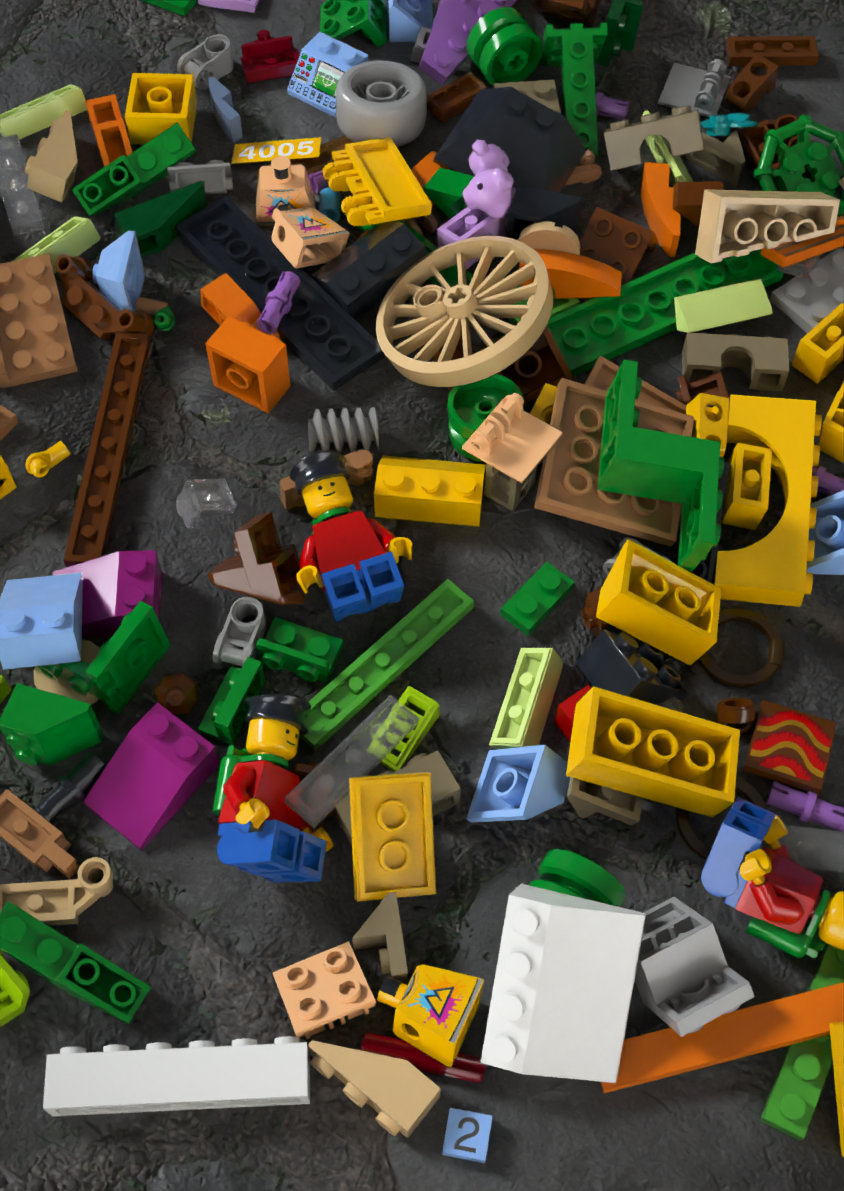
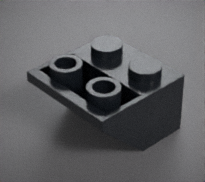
(540, 205)
(630, 669)

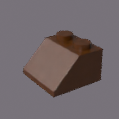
(538, 366)

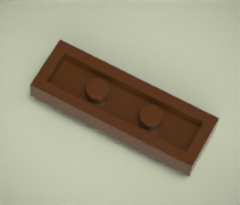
(777, 49)

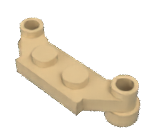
(64, 899)

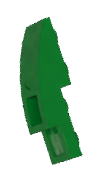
(135, 172)
(70, 965)

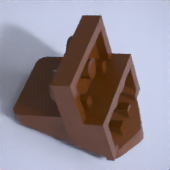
(261, 565)

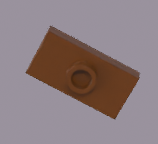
(454, 97)

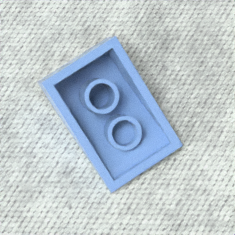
(41, 621)

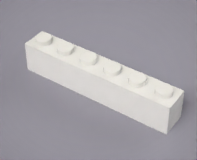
(177, 1077)

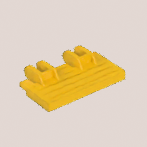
(379, 181)

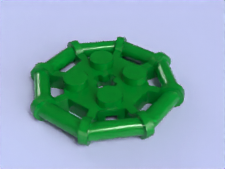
(805, 154)

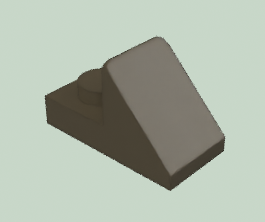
(720, 158)
(593, 798)
(385, 929)

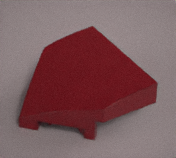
(268, 57)

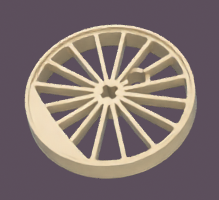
(451, 311)

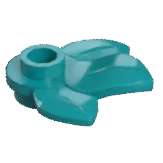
(721, 124)

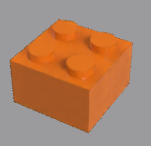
(248, 364)

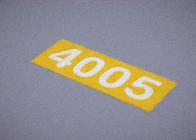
(268, 150)

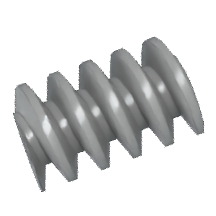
(343, 430)

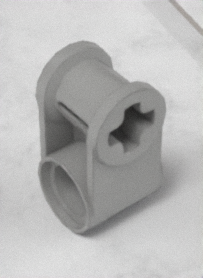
(209, 59)
(238, 638)

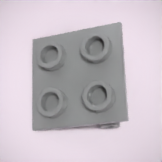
(696, 87)

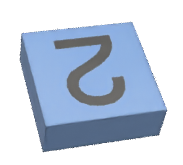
(467, 1135)

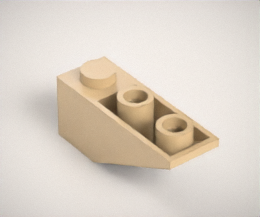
(56, 161)
(383, 1082)

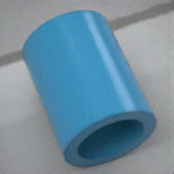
(330, 204)

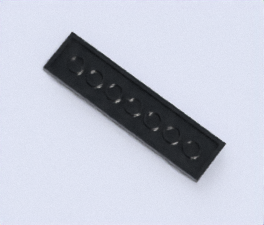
(315, 325)

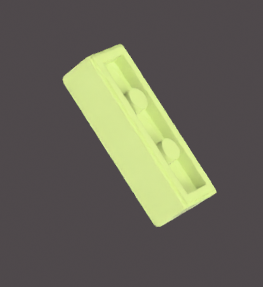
(42, 112)
(662, 152)
(70, 239)
(721, 306)
(527, 699)

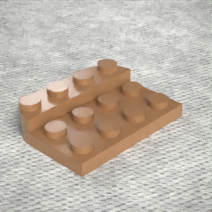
(32, 324)

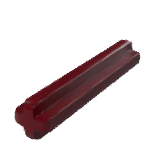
(464, 1067)

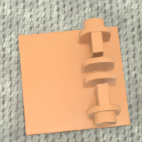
(512, 439)
(324, 990)

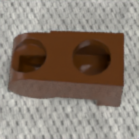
(750, 85)

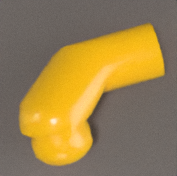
(41, 462)

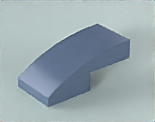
(223, 110)

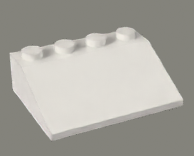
(562, 986)

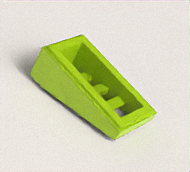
(426, 706)

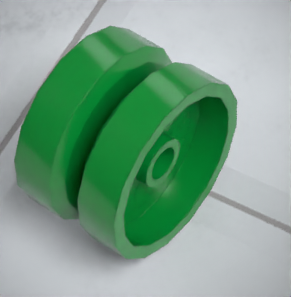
(504, 46)
(472, 404)
(578, 877)

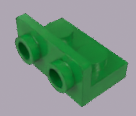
(299, 650)
(228, 709)

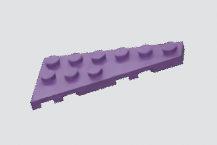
(449, 35)

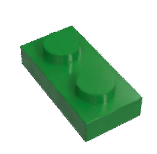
(537, 598)

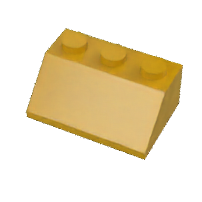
(429, 490)
(660, 603)

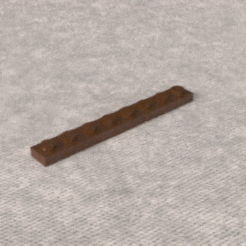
(108, 449)

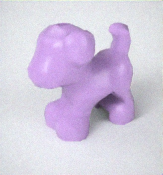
(492, 185)

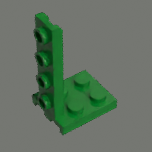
(576, 52)
(121, 661)

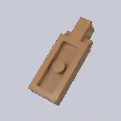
(34, 836)

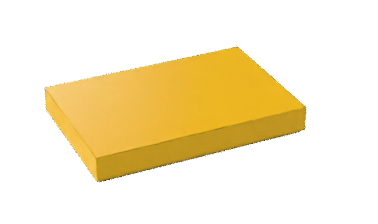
(392, 835)

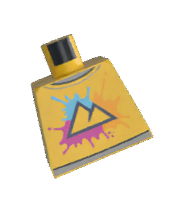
(433, 1009)

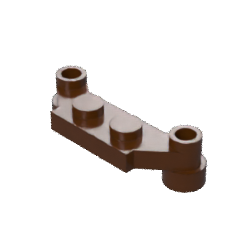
(93, 306)

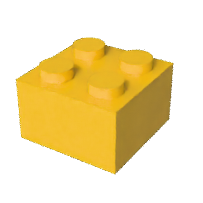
(159, 103)

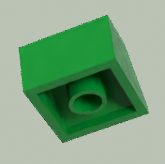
(48, 726)

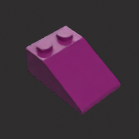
(115, 587)
(151, 776)

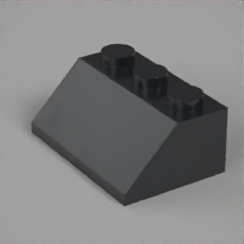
(370, 267)

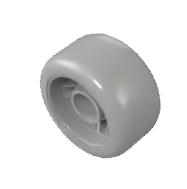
(381, 102)

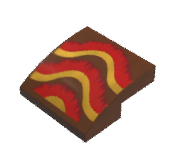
(790, 747)

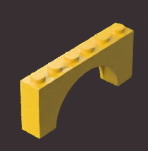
(777, 564)

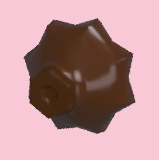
(177, 693)

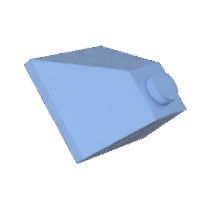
(121, 272)
(519, 784)

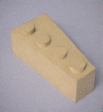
(748, 220)

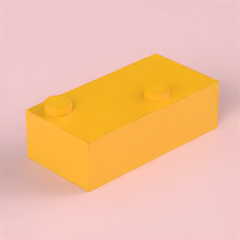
(653, 752)

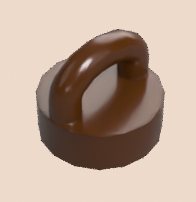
(735, 712)

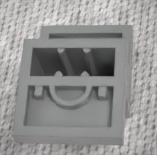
(685, 969)

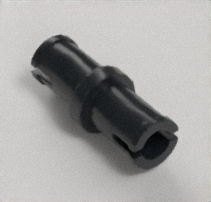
(70, 788)

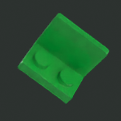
(344, 17)

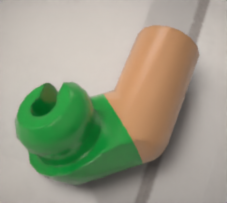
(160, 312)

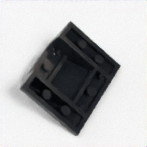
(534, 137)

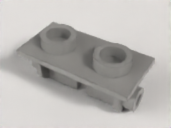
(214, 174)

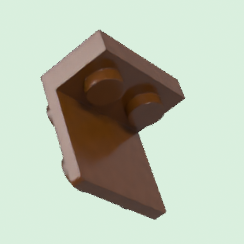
(616, 242)

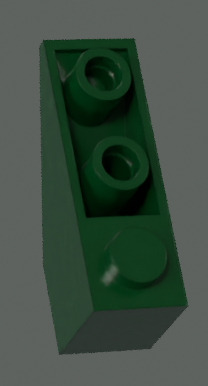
(156, 219)

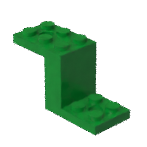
(661, 467)

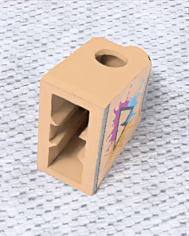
(282, 186)
(307, 236)

